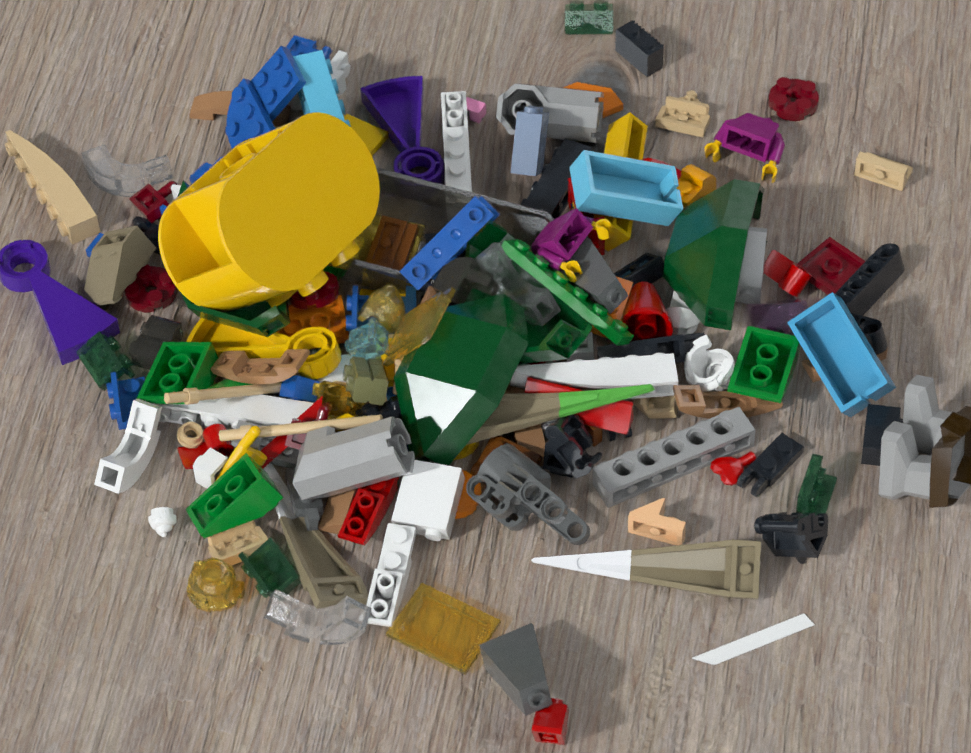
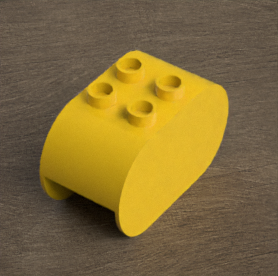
(271, 215)

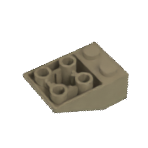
(115, 264)

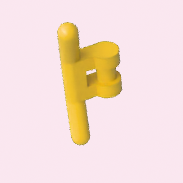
(244, 447)

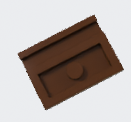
(393, 243)

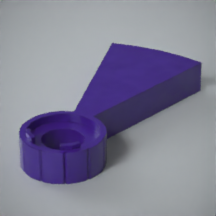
(399, 110)
(66, 314)

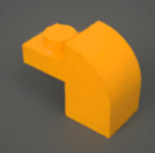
(695, 184)

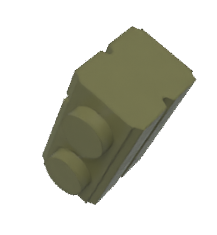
(366, 380)

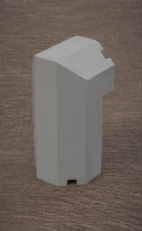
(572, 112)
(352, 458)

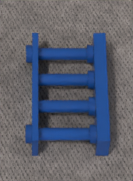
(449, 242)

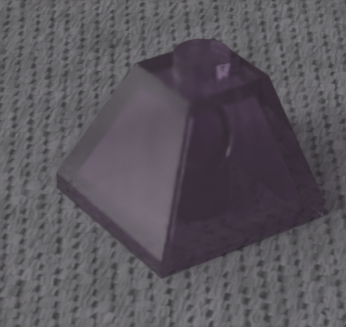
(776, 314)

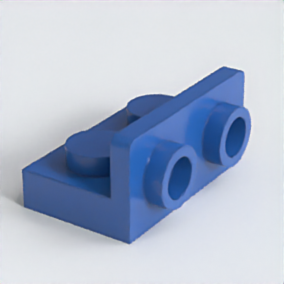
(123, 394)

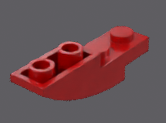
(368, 511)

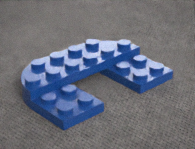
(262, 99)

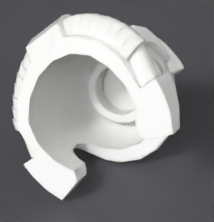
(708, 367)

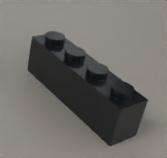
(551, 190)

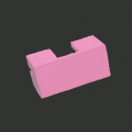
(476, 109)

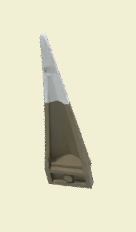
(318, 564)
(708, 568)

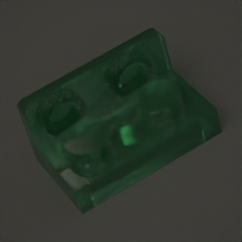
(102, 357)
(816, 488)

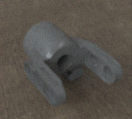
(523, 490)

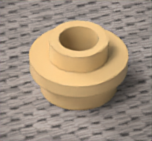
(192, 429)

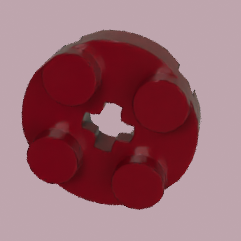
(804, 92)
(322, 297)
(146, 301)

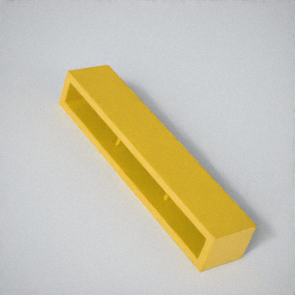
(624, 139)

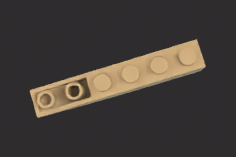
(54, 189)

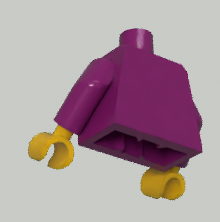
(751, 137)
(564, 236)

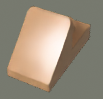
(651, 523)

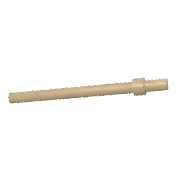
(193, 395)
(298, 428)

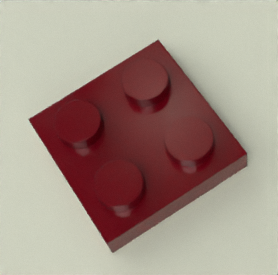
(830, 265)

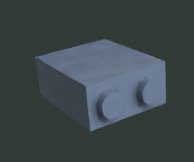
(530, 141)

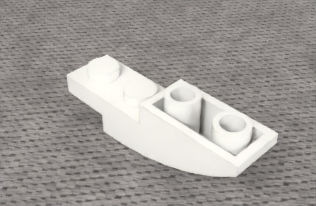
(391, 575)

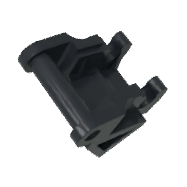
(566, 449)
(793, 534)

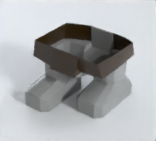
(932, 432)

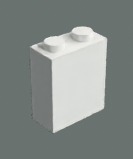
(429, 499)

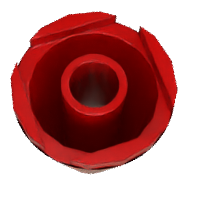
(646, 313)

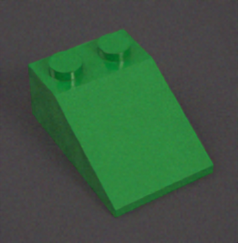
(765, 364)
(179, 367)
(234, 498)

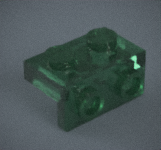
(588, 18)
(270, 569)

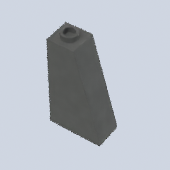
(597, 277)
(518, 668)

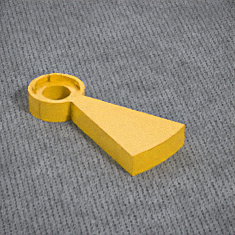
(257, 346)

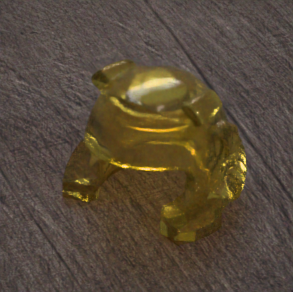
(385, 306)
(338, 397)
(214, 585)

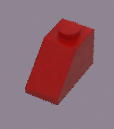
(551, 723)

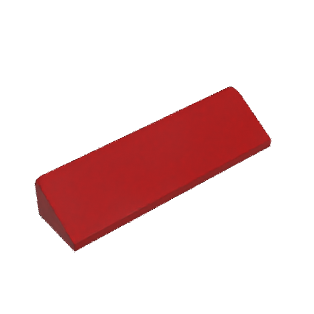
(611, 417)

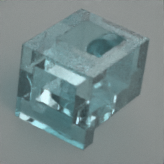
(368, 340)

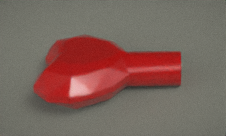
(731, 468)

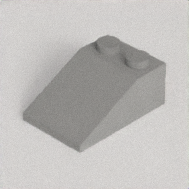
(752, 268)

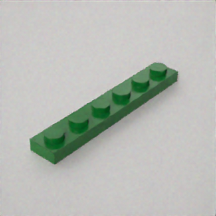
(572, 296)

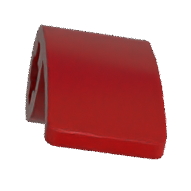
(786, 273)
(211, 440)

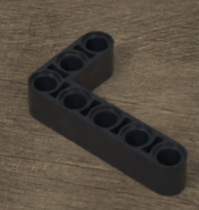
(868, 286)

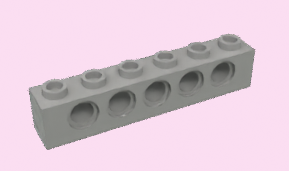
(673, 456)

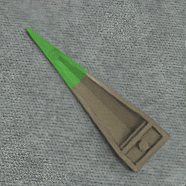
(530, 409)

